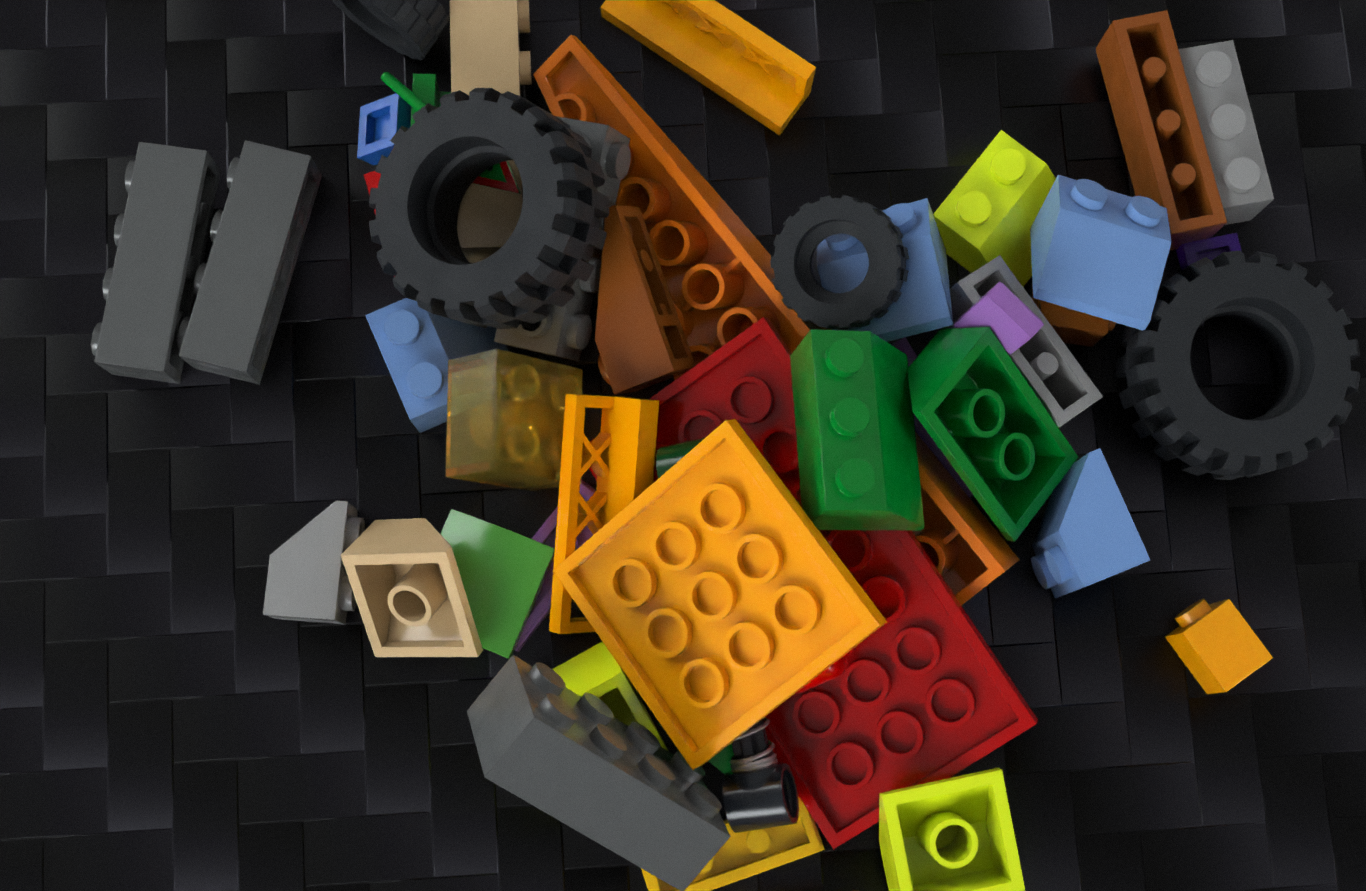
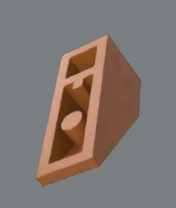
(636, 316)

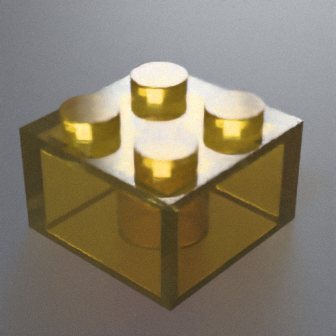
(507, 419)

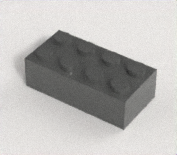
(596, 772)

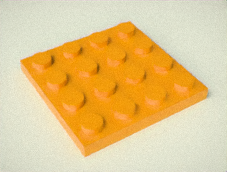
(717, 594)

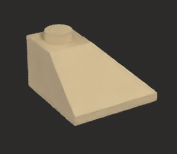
(410, 591)

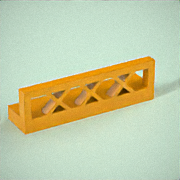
(720, 54)
(624, 469)

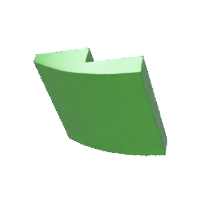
(499, 575)

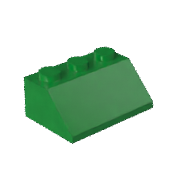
(989, 425)
(855, 433)

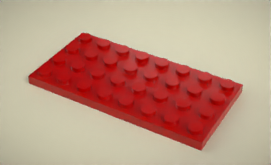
(914, 693)

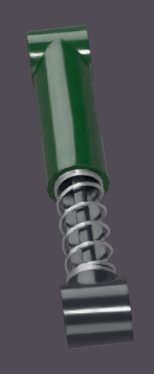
(758, 787)

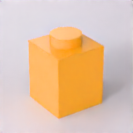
(1217, 645)

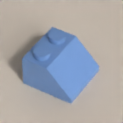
(1099, 251)
(925, 295)
(418, 352)
(1085, 530)

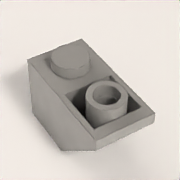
(308, 573)

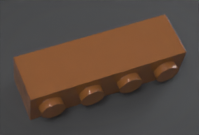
(1160, 124)

